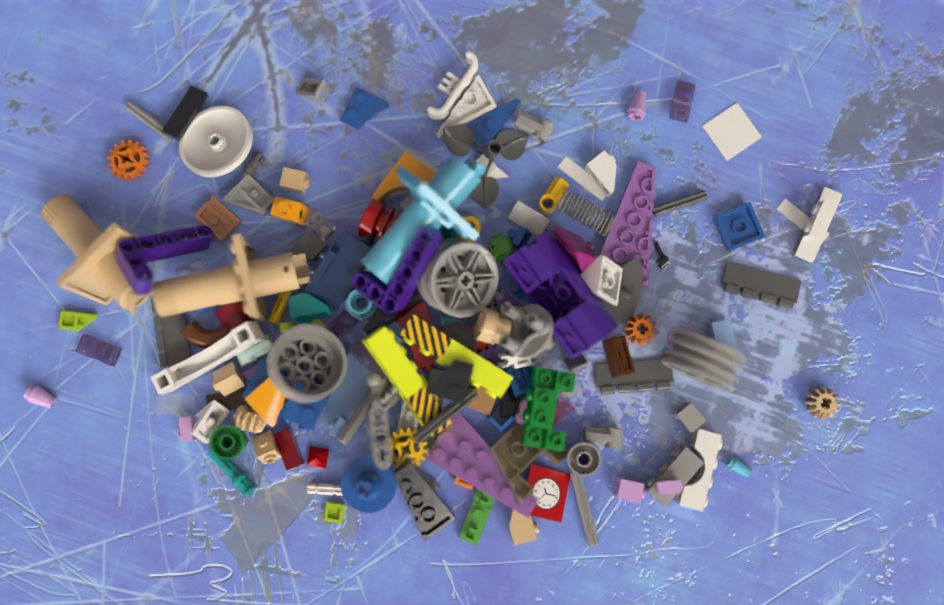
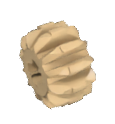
(829, 403)
(248, 419)

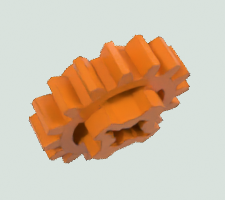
(130, 151)

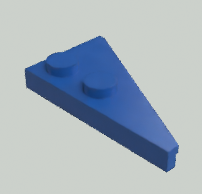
(490, 124)

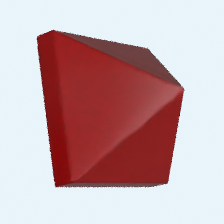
(318, 457)

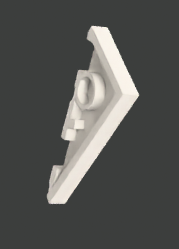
(473, 105)

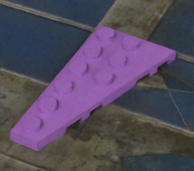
(632, 229)
(469, 457)

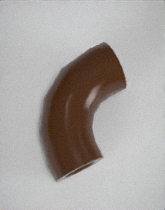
(202, 337)

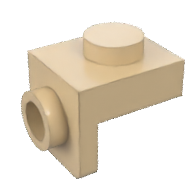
(266, 448)

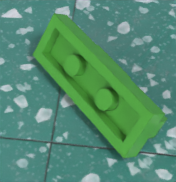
(476, 517)

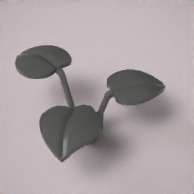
(508, 143)

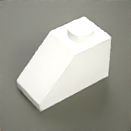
(603, 171)

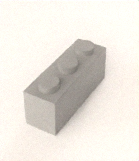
(680, 466)

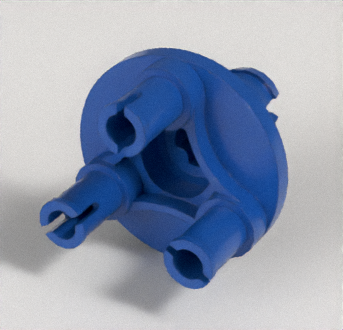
(381, 484)

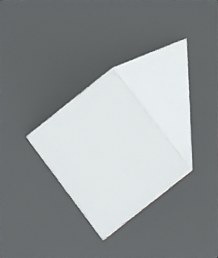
(494, 171)

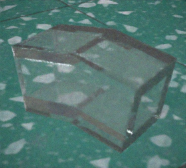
(577, 392)

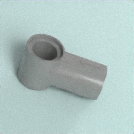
(538, 129)
(608, 436)

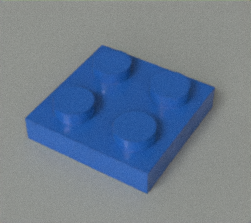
(739, 226)

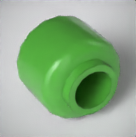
(500, 247)

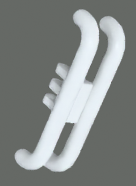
(454, 88)

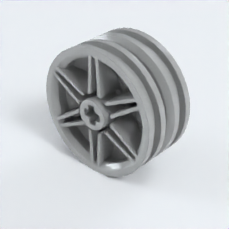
(457, 277)
(704, 360)

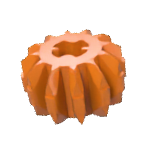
(644, 324)

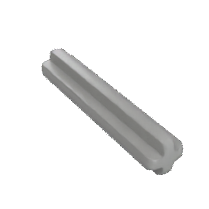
(146, 118)

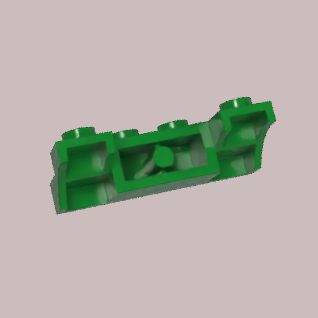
(541, 407)

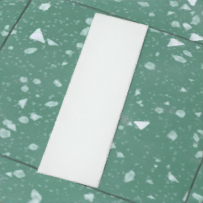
(581, 177)
(795, 215)

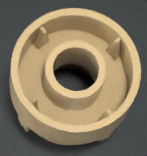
(491, 326)

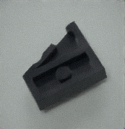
(453, 381)

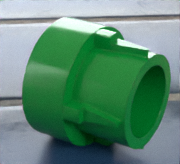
(219, 446)

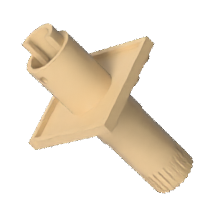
(95, 270)
(243, 281)

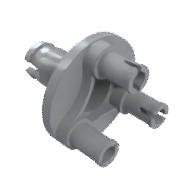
(529, 332)

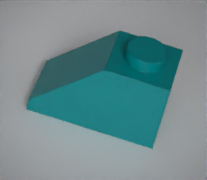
(305, 308)

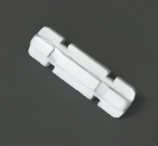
(324, 489)

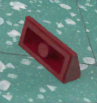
(288, 448)

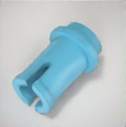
(738, 466)

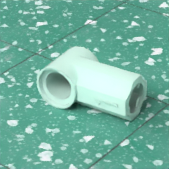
(251, 354)

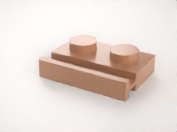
(218, 218)

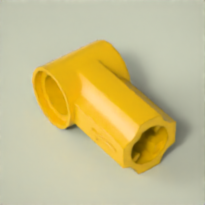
(552, 195)

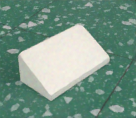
(528, 218)

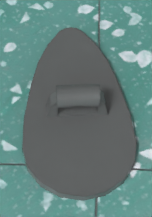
(629, 292)

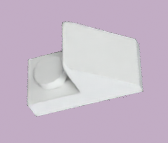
(209, 420)

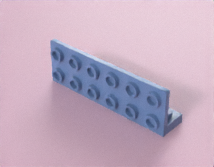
(347, 396)

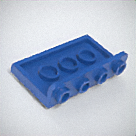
(301, 413)

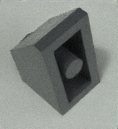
(310, 245)

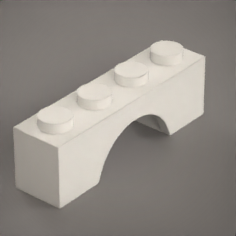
(695, 491)

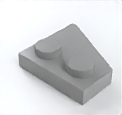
(250, 196)

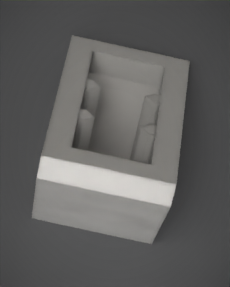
(313, 90)

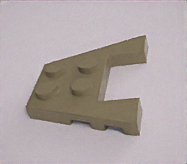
(515, 458)

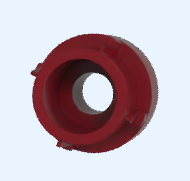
(233, 315)

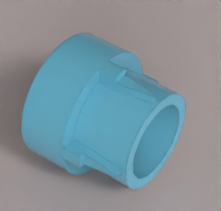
(353, 309)

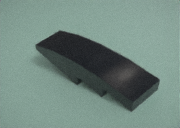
(383, 319)

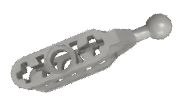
(377, 410)

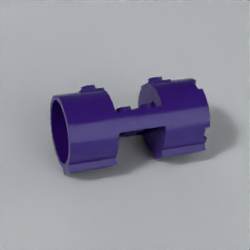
(551, 281)

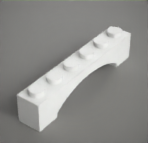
(191, 368)

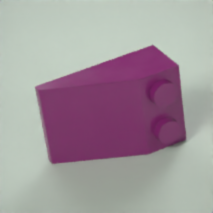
(579, 251)

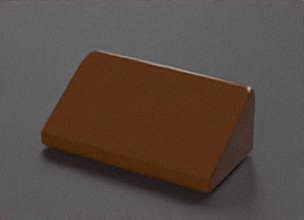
(618, 356)

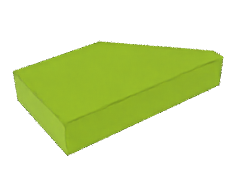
(75, 320)

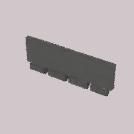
(756, 281)
(171, 340)
(645, 375)

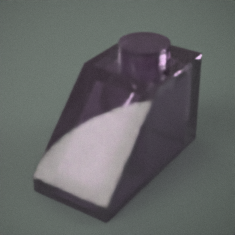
(342, 325)

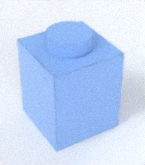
(721, 330)

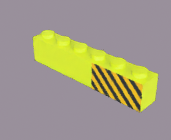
(447, 350)
(403, 376)

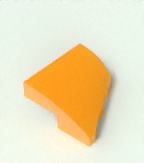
(267, 402)

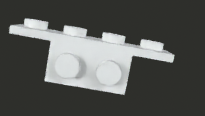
(818, 224)

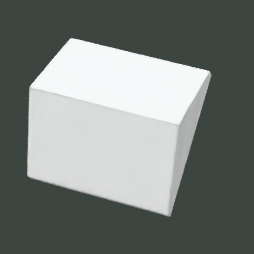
(604, 279)

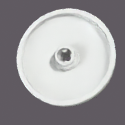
(216, 141)

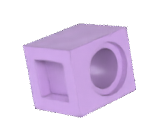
(630, 490)

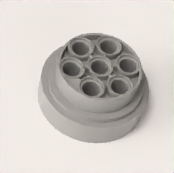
(321, 345)

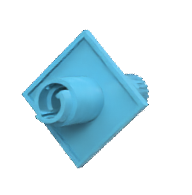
(431, 207)

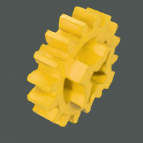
(413, 451)

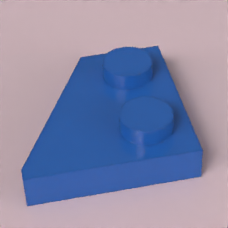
(362, 108)
(521, 379)

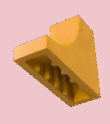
(392, 184)

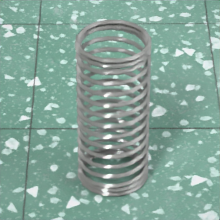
(609, 220)

